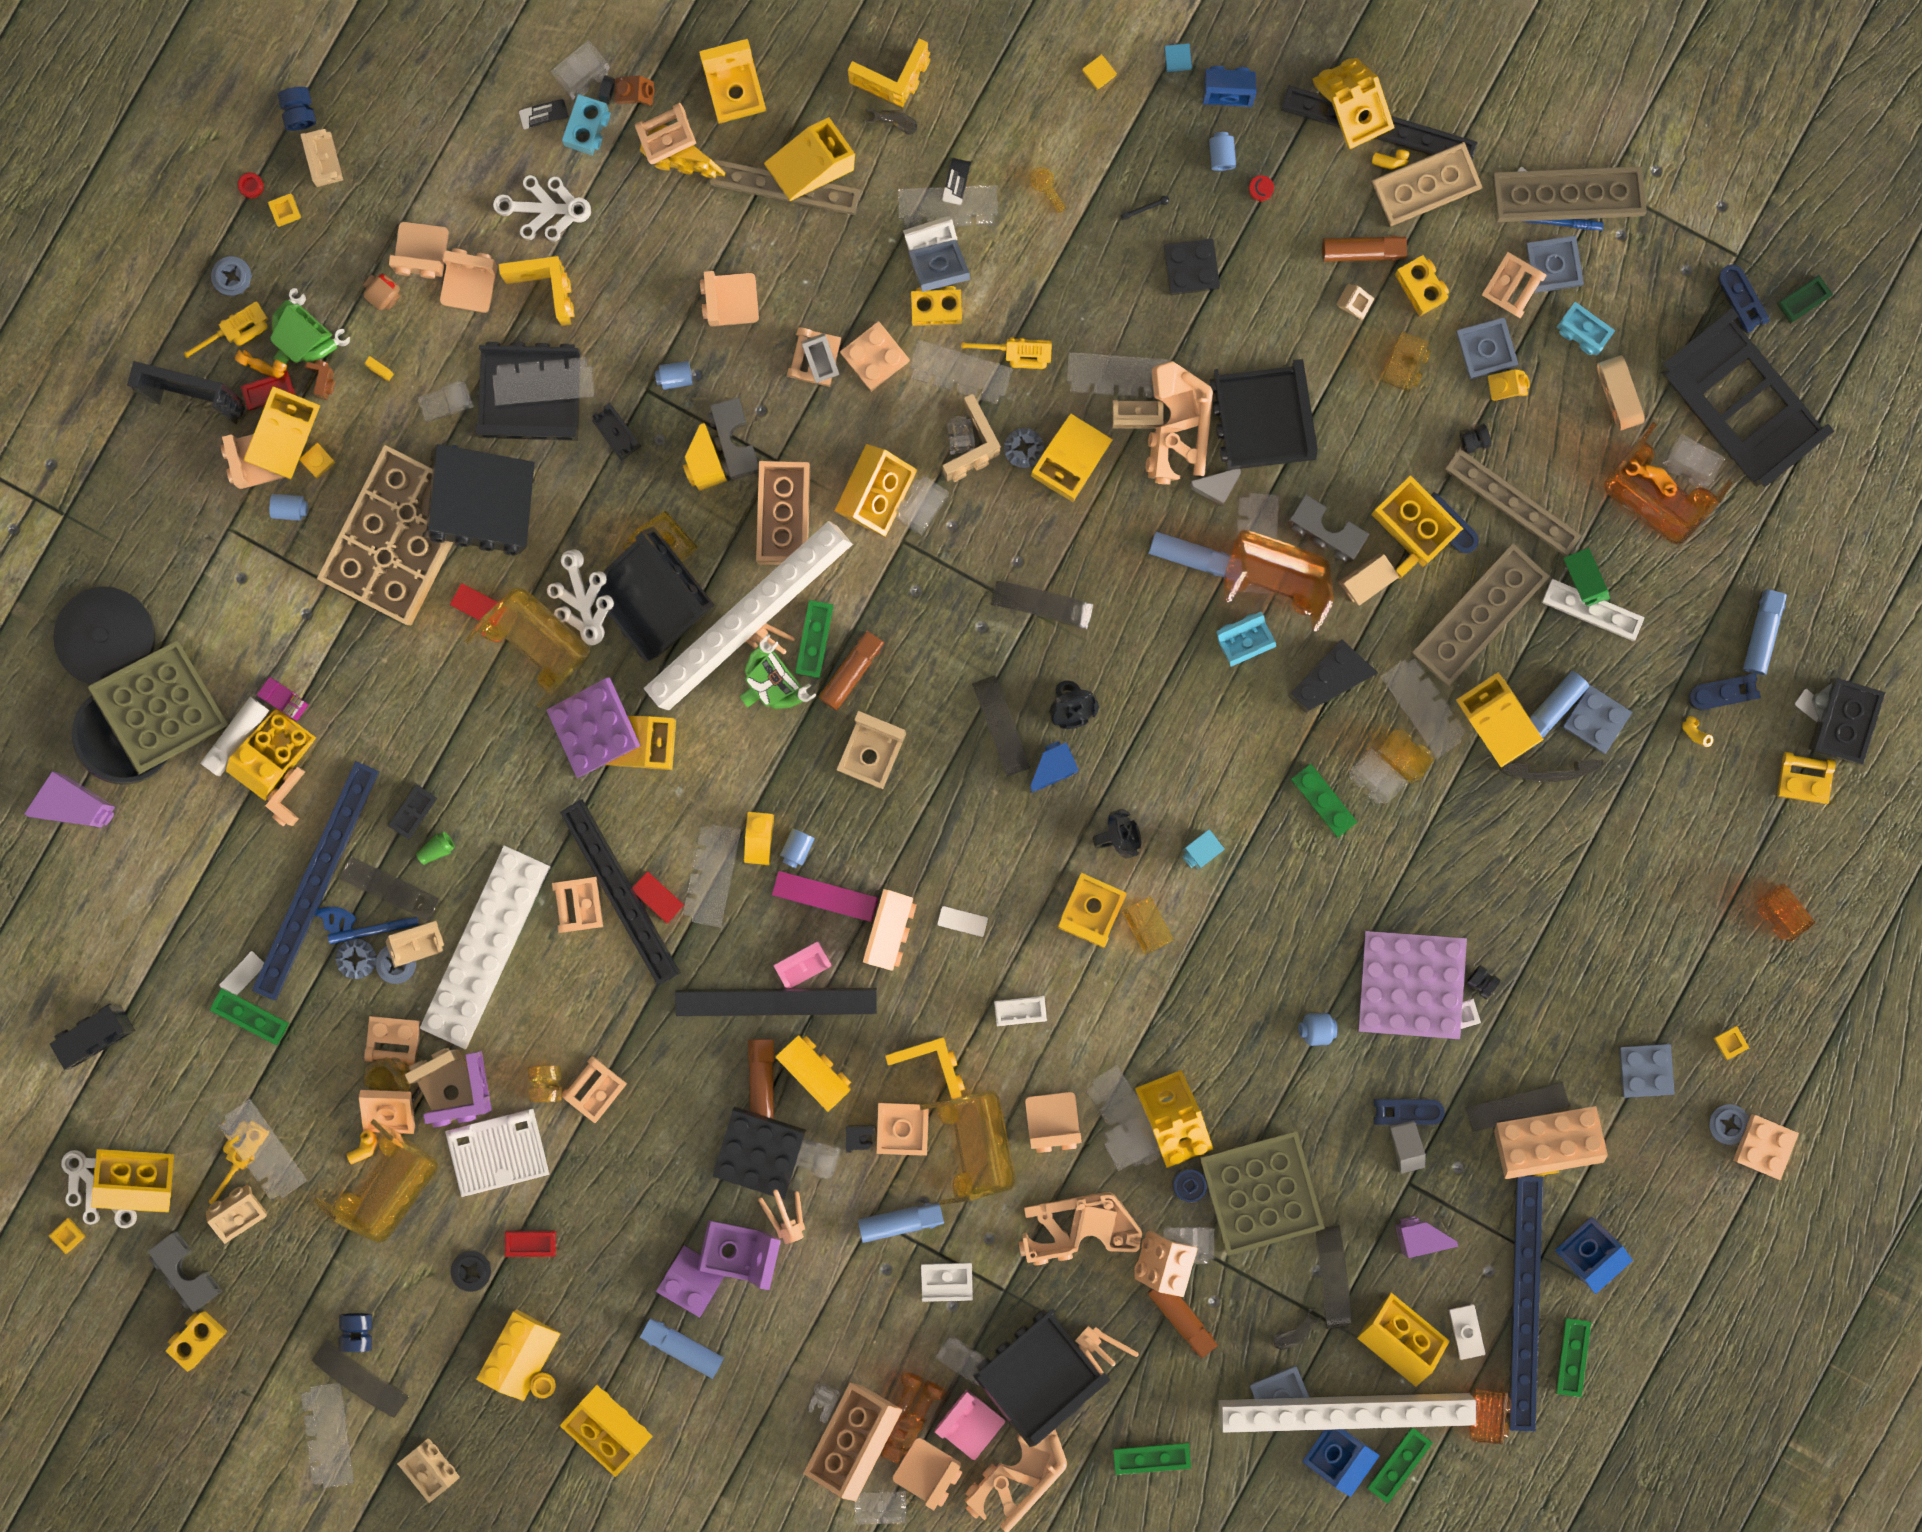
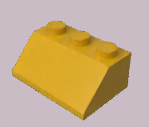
(703, 462)
(875, 489)
(1416, 521)
(814, 1072)
(132, 1180)
(1403, 1340)
(518, 1355)
(606, 1431)

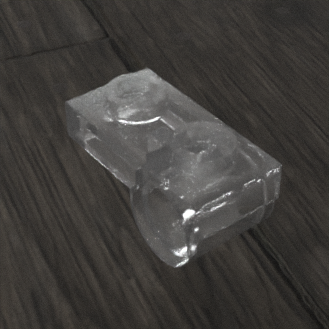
(445, 402)
(819, 1158)

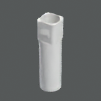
(234, 735)

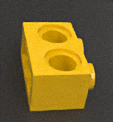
(1415, 288)
(936, 314)
(199, 1344)

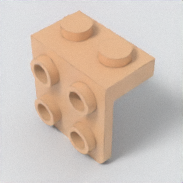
(420, 250)
(468, 280)
(729, 299)
(241, 472)
(1053, 1121)
(1164, 1264)
(927, 1473)

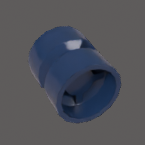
(297, 112)
(1189, 1185)
(355, 1323)

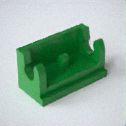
(1587, 577)

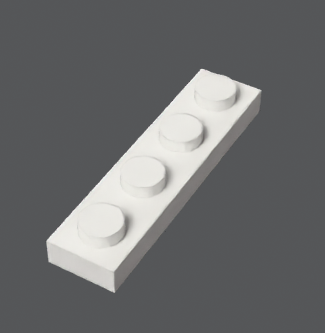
(1601, 614)

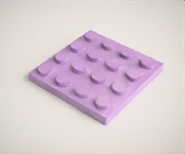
(1412, 985)

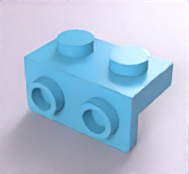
(1585, 329)
(1245, 638)

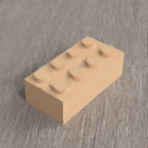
(782, 510)
(1550, 1142)
(852, 1441)

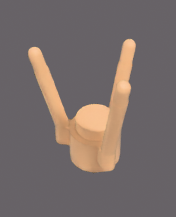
(760, 634)
(790, 1229)
(1090, 1340)

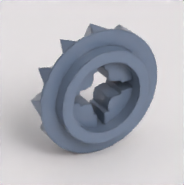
(229, 265)
(1017, 457)
(363, 967)
(398, 975)
(1724, 1112)

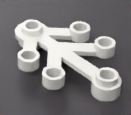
(546, 208)
(582, 601)
(88, 1177)

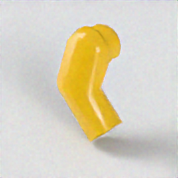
(1391, 162)
(1696, 736)
(365, 1149)

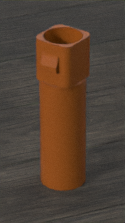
(1364, 249)
(851, 670)
(761, 1090)
(1184, 1322)

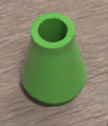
(435, 848)

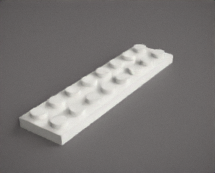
(485, 947)

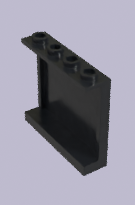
(152, 381)
(1264, 417)
(525, 420)
(479, 500)
(652, 595)
(1039, 1378)

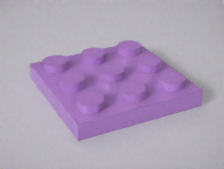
(593, 727)

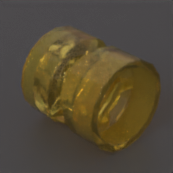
(545, 1084)

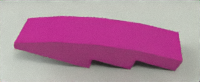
(825, 896)

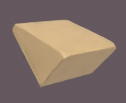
(1355, 301)

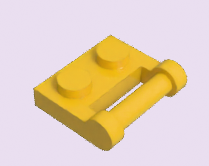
(1805, 786)

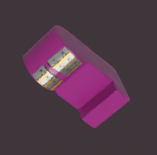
(282, 698)

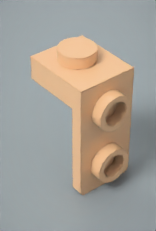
(281, 813)

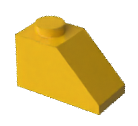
(758, 838)

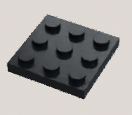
(759, 1152)

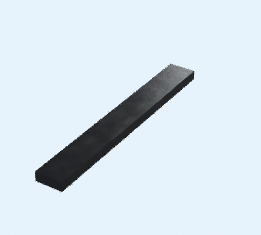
(1404, 134)
(620, 892)
(776, 1001)

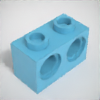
(579, 124)
(1202, 850)

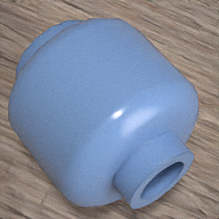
(1318, 1029)

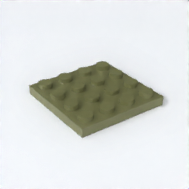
(158, 707)
(1262, 1193)

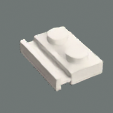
(946, 1282)

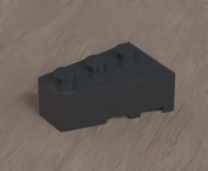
(1332, 676)
(91, 1036)

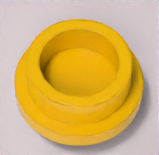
(542, 1385)

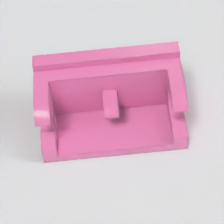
(802, 965)

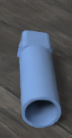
(1189, 554)
(1764, 632)
(1558, 702)
(900, 1222)
(681, 1348)

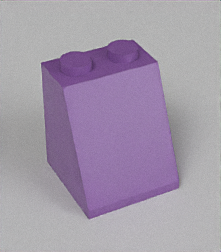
(69, 802)

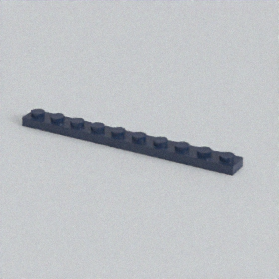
(315, 881)
(1526, 1303)

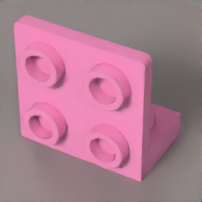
(970, 1425)

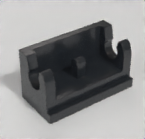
(616, 432)
(412, 811)
(854, 1137)

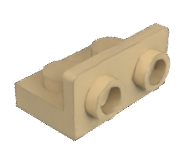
(235, 1213)
(428, 1470)

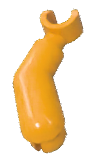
(261, 366)
(1658, 475)

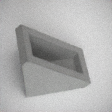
(820, 358)
(1216, 486)
(1408, 1147)

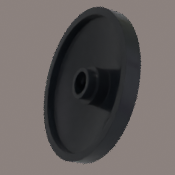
(102, 633)
(100, 749)

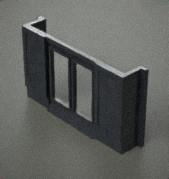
(1777, 442)

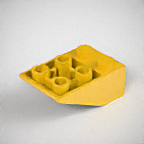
(811, 160)
(687, 161)
(281, 433)
(1071, 457)
(1499, 719)
(656, 744)
(269, 753)

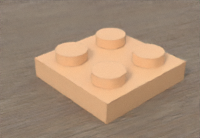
(874, 356)
(389, 1108)
(902, 1129)
(1765, 1146)

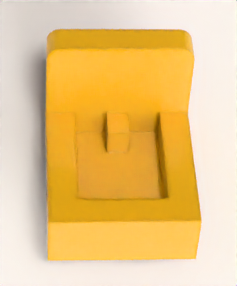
(1508, 384)

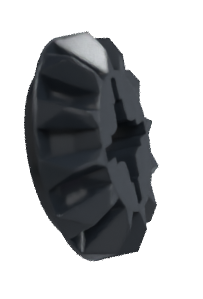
(459, 1273)

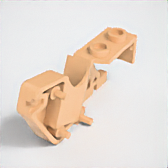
(1189, 407)
(1094, 1215)
(1037, 1468)

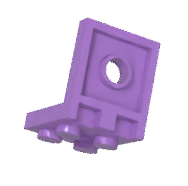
(479, 1092)
(752, 1257)

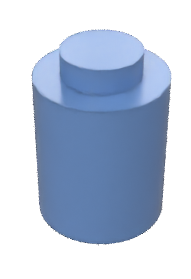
(1222, 152)
(674, 375)
(288, 507)
(796, 848)

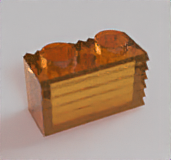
(1785, 913)
(1490, 1416)

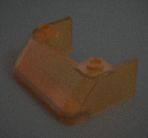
(1669, 516)
(1282, 570)

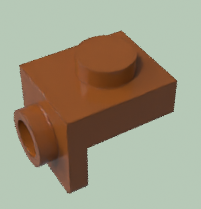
(634, 90)
(324, 382)

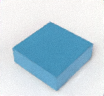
(1178, 57)

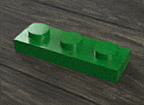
(814, 639)
(1324, 800)
(249, 1016)
(1573, 1357)
(1152, 1458)
(1399, 1465)

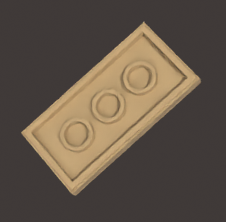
(1427, 184)

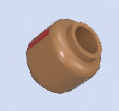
(381, 292)

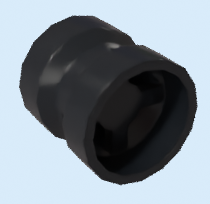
(1475, 438)
(1487, 985)

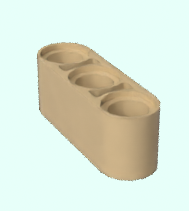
(1620, 392)

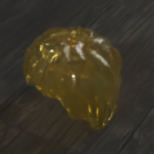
(387, 1075)

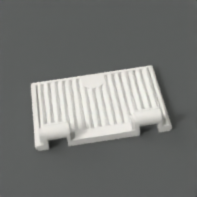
(497, 1153)

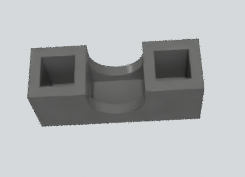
(738, 460)
(1343, 543)
(169, 1257)

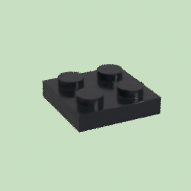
(1191, 266)

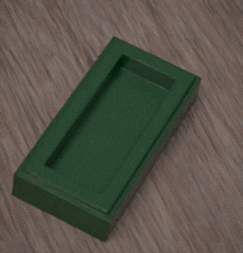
(1804, 299)

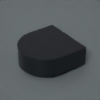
(606, 89)

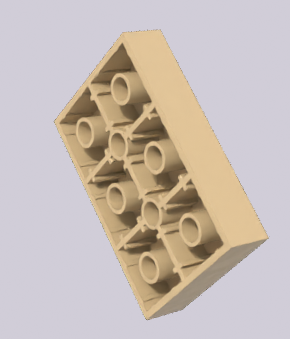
(381, 545)

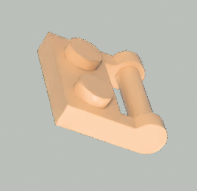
(667, 140)
(1507, 280)
(794, 372)
(586, 904)
(392, 1032)
(601, 1093)

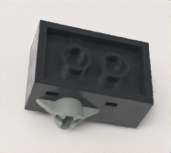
(1845, 720)

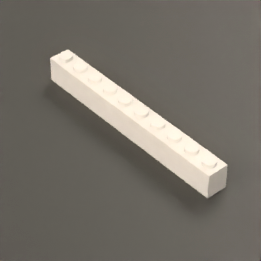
(748, 616)
(1347, 1412)

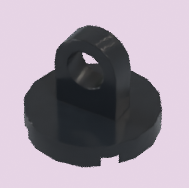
(1074, 707)
(1122, 835)

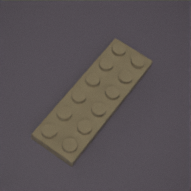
(1569, 194)
(1480, 614)

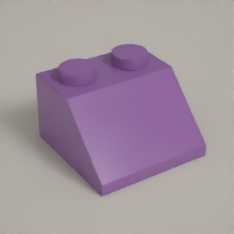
(1421, 1238)
(688, 1285)

